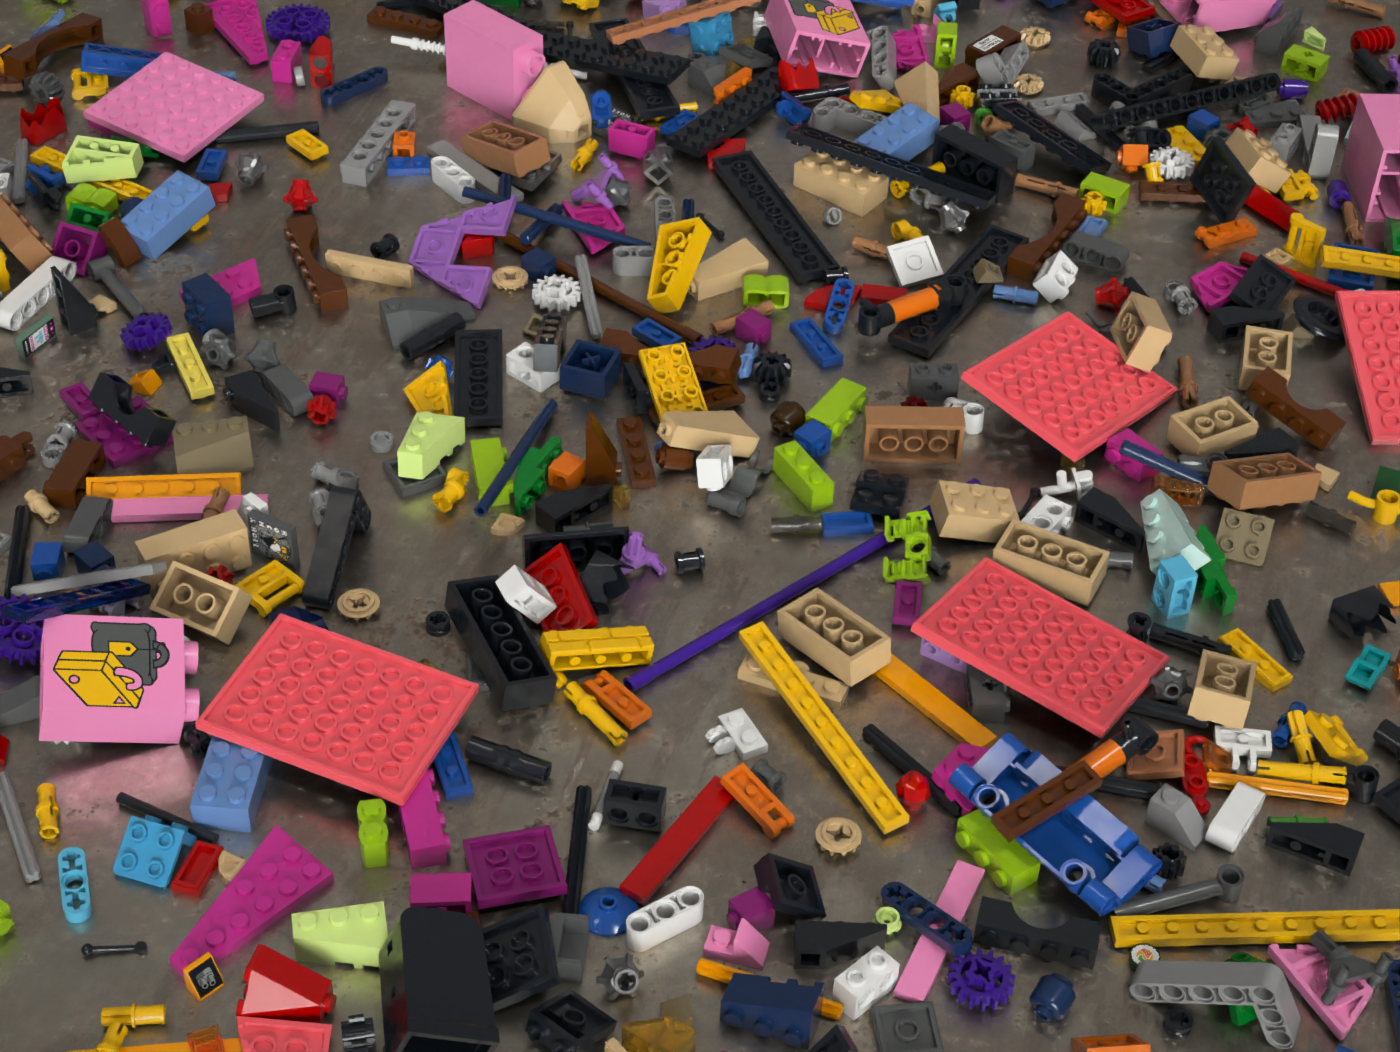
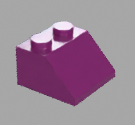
(78, 245)

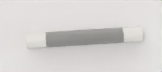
(598, 812)

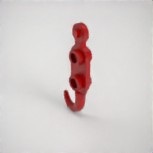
(1195, 779)

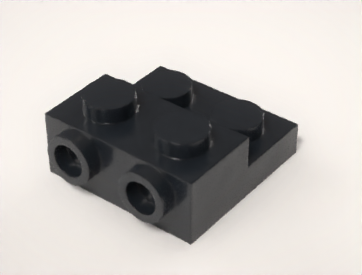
(987, 96)
(880, 493)
(790, 886)
(568, 1023)

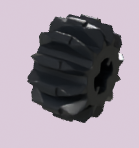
(1103, 53)
(772, 367)

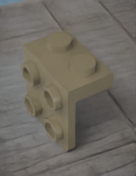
(1244, 536)

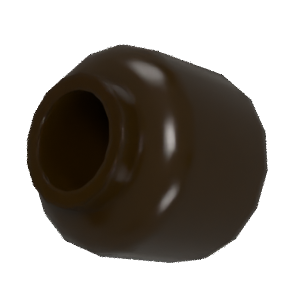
(787, 418)

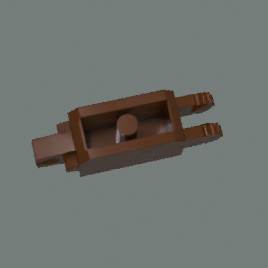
(14, 453)

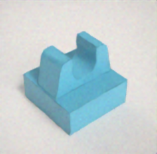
(946, 10)

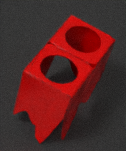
(322, 48)
(799, 79)
(44, 122)

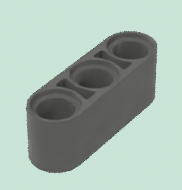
(1096, 251)
(286, 389)
(87, 522)

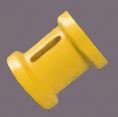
(1152, 171)

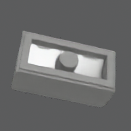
(1073, 126)

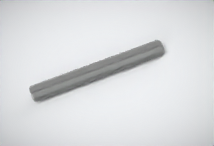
(20, 171)
(588, 297)
(18, 830)

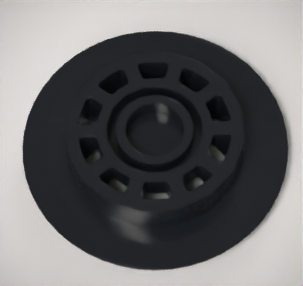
(1318, 316)

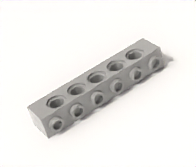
(377, 143)

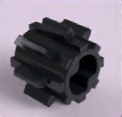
(1172, 861)
(358, 1033)

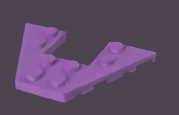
(440, 242)

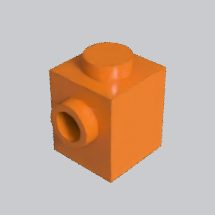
(404, 144)
(1132, 157)
(566, 472)

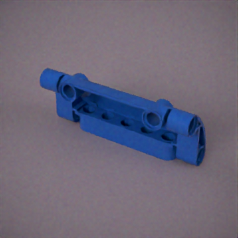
(1075, 839)

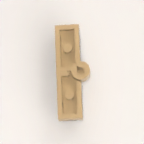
(829, 690)

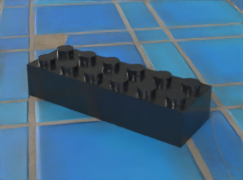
(500, 644)

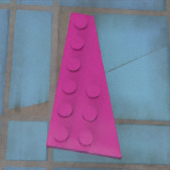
(242, 27)
(261, 893)

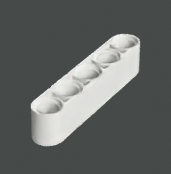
(33, 293)

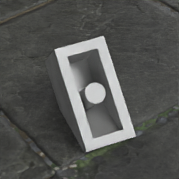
(1176, 817)

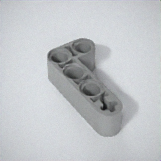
(883, 57)
(1003, 68)
(844, 115)

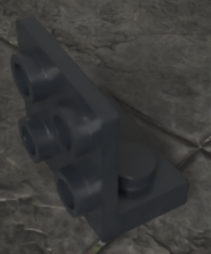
(637, 388)

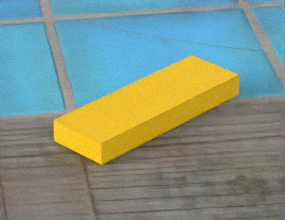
(1268, 670)

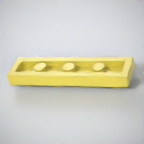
(190, 366)

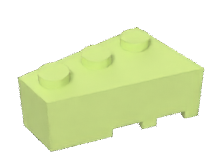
(101, 160)
(427, 442)
(341, 934)

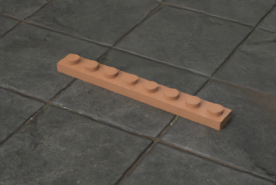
(673, 19)

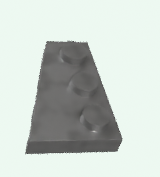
(536, 176)

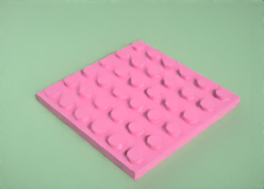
(174, 106)

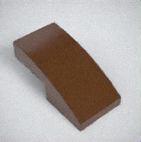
(118, 237)

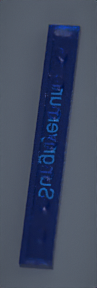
(75, 600)

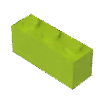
(839, 406)
(486, 461)
(803, 476)
(1005, 862)

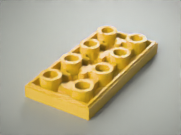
(672, 379)

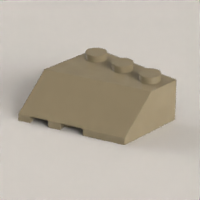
(213, 446)

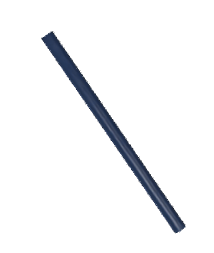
(556, 219)
(515, 458)

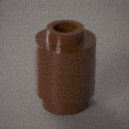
(674, 458)

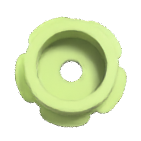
(888, 916)

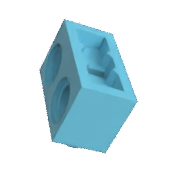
(1174, 587)

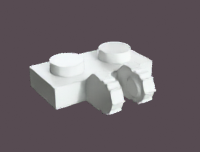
(737, 733)
(1244, 742)

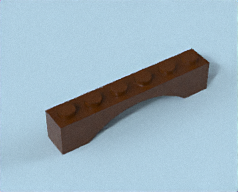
(25, 58)
(1028, 258)
(326, 287)
(710, 364)

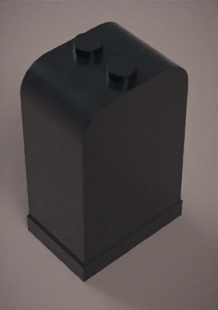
(436, 984)

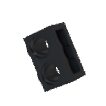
(635, 805)

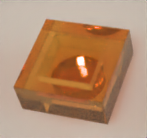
(1216, 758)

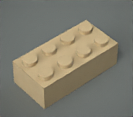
(840, 182)
(198, 545)
(1052, 561)
(834, 636)

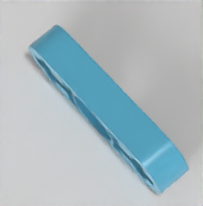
(82, 893)

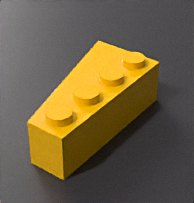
(675, 262)

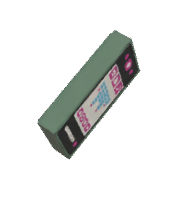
(35, 336)

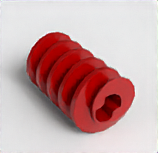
(1373, 39)
(1336, 107)

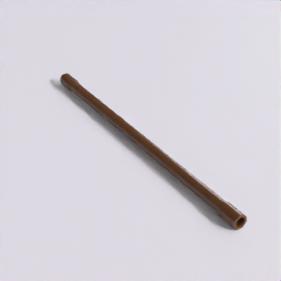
(687, 334)

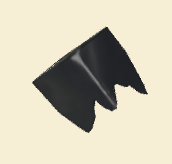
(604, 580)
(1361, 609)

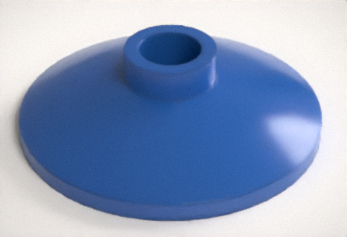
(607, 911)

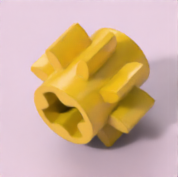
(962, 96)
(1094, 203)

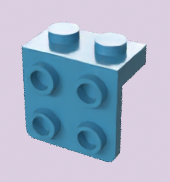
(711, 34)
(151, 850)

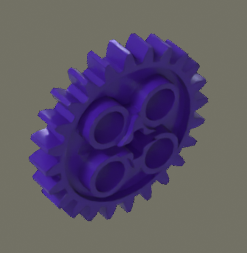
(298, 23)
(19, 639)

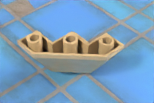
(555, 107)

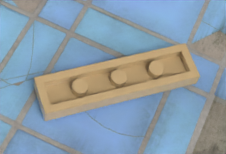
(370, 269)

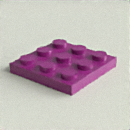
(117, 443)
(514, 866)

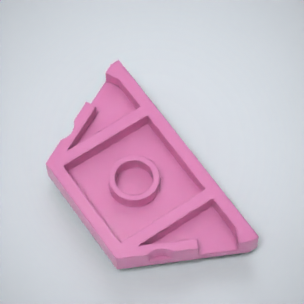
(1308, 974)

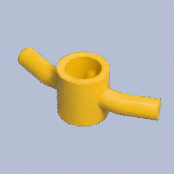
(1385, 506)

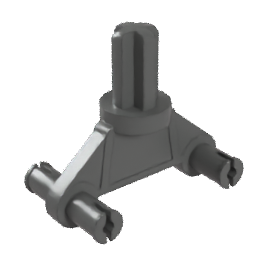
(1347, 968)

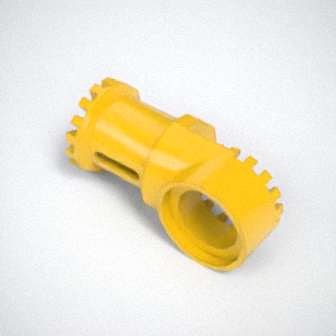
(904, 231)
(452, 490)

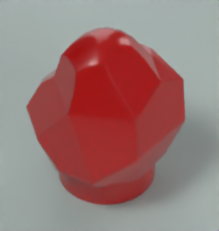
(913, 790)

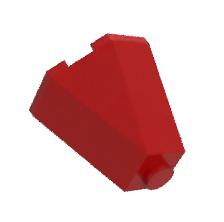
(284, 989)

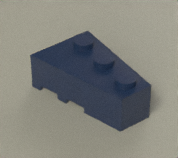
(773, 1008)

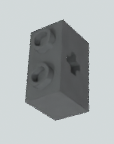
(933, 381)
(985, 696)

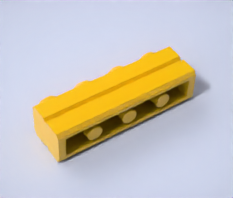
(597, 647)

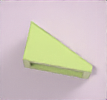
(1314, 38)

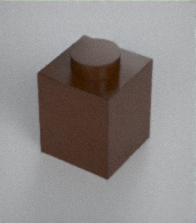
(199, 19)

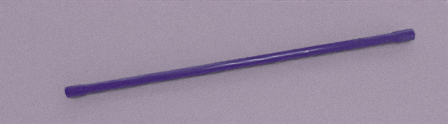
(646, 675)

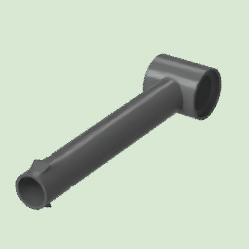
(105, 270)
(1215, 887)

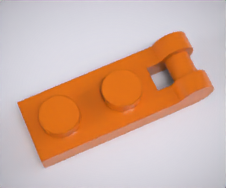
(1099, 18)
(732, 84)
(1226, 232)
(617, 699)
(757, 800)

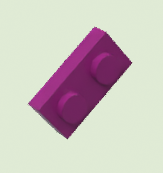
(77, 400)
(907, 603)

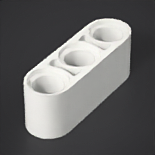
(451, 178)
(1235, 817)
(664, 918)

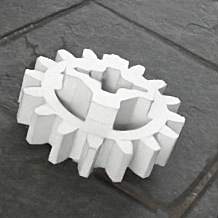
(1173, 162)
(556, 293)

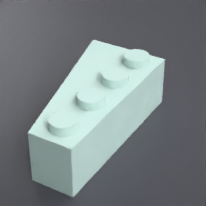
(1169, 532)

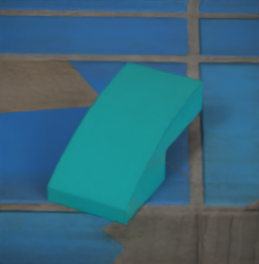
(1368, 667)

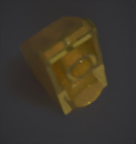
(658, 1035)

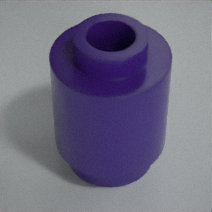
(1292, 89)
(1338, 193)

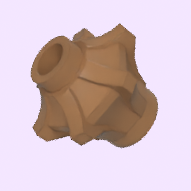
(993, 124)

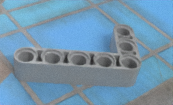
(1317, 145)
(639, 259)
(1223, 984)

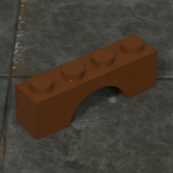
(1315, 426)

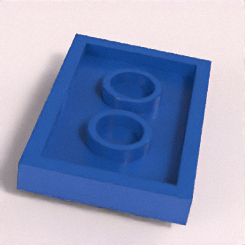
(1348, 279)

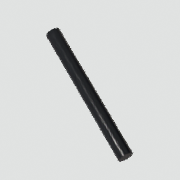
(167, 818)

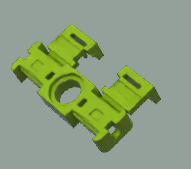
(913, 532)

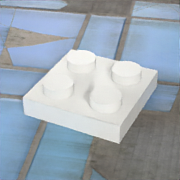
(914, 262)

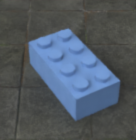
(902, 133)
(168, 213)
(229, 787)

